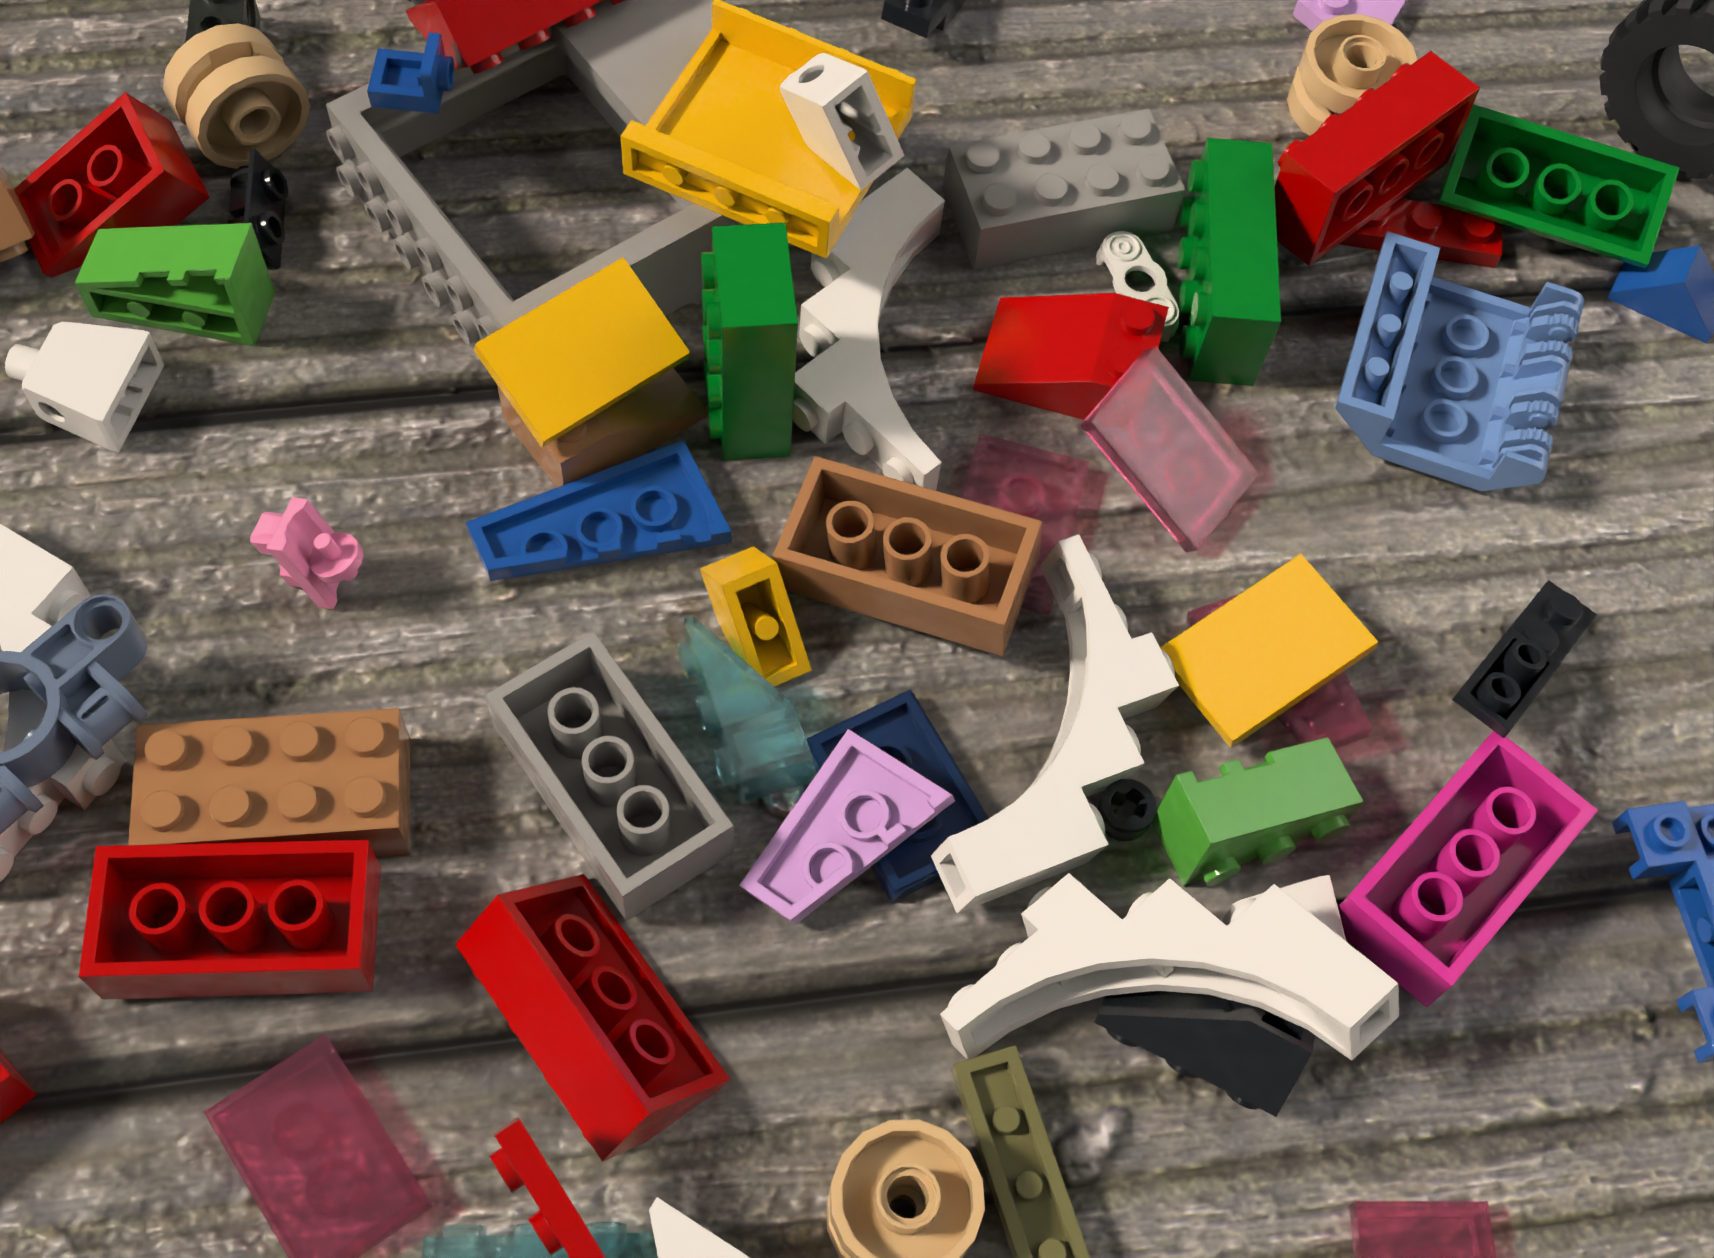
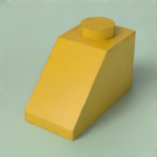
(756, 614)

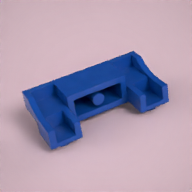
(1681, 841)

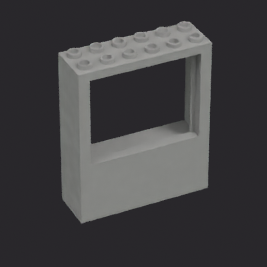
(623, 66)

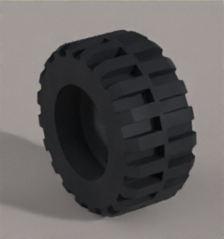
(1652, 92)

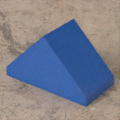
(1671, 290)

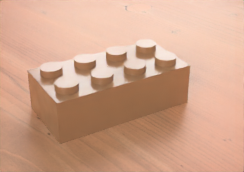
(908, 555)
(274, 780)

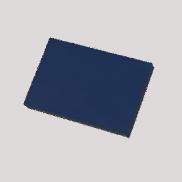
(907, 734)

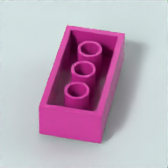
(1462, 868)

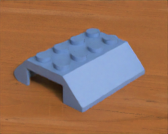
(1456, 373)

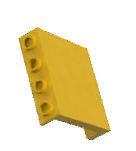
(733, 142)

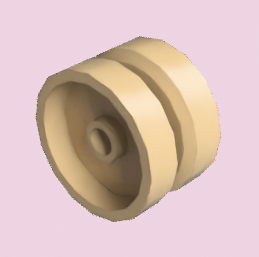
(1341, 63)
(235, 94)
(909, 1163)

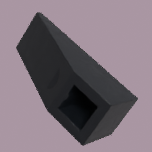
(1215, 1039)

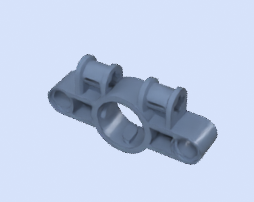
(81, 690)

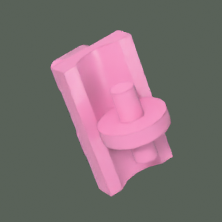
(308, 550)

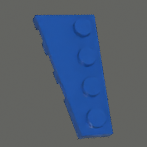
(610, 516)

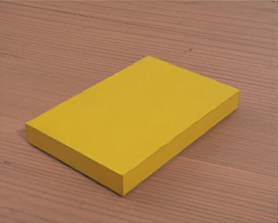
(581, 351)
(1267, 650)

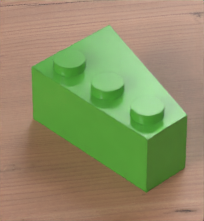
(180, 280)
(1255, 811)

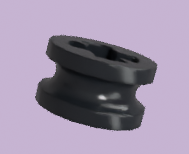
(1135, 826)

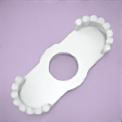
(1126, 253)

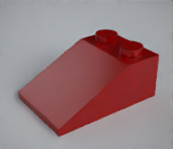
(112, 174)
(1065, 348)

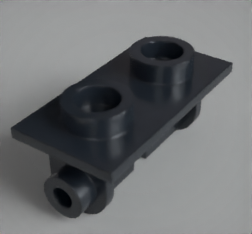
(260, 199)

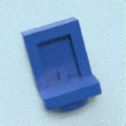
(412, 78)

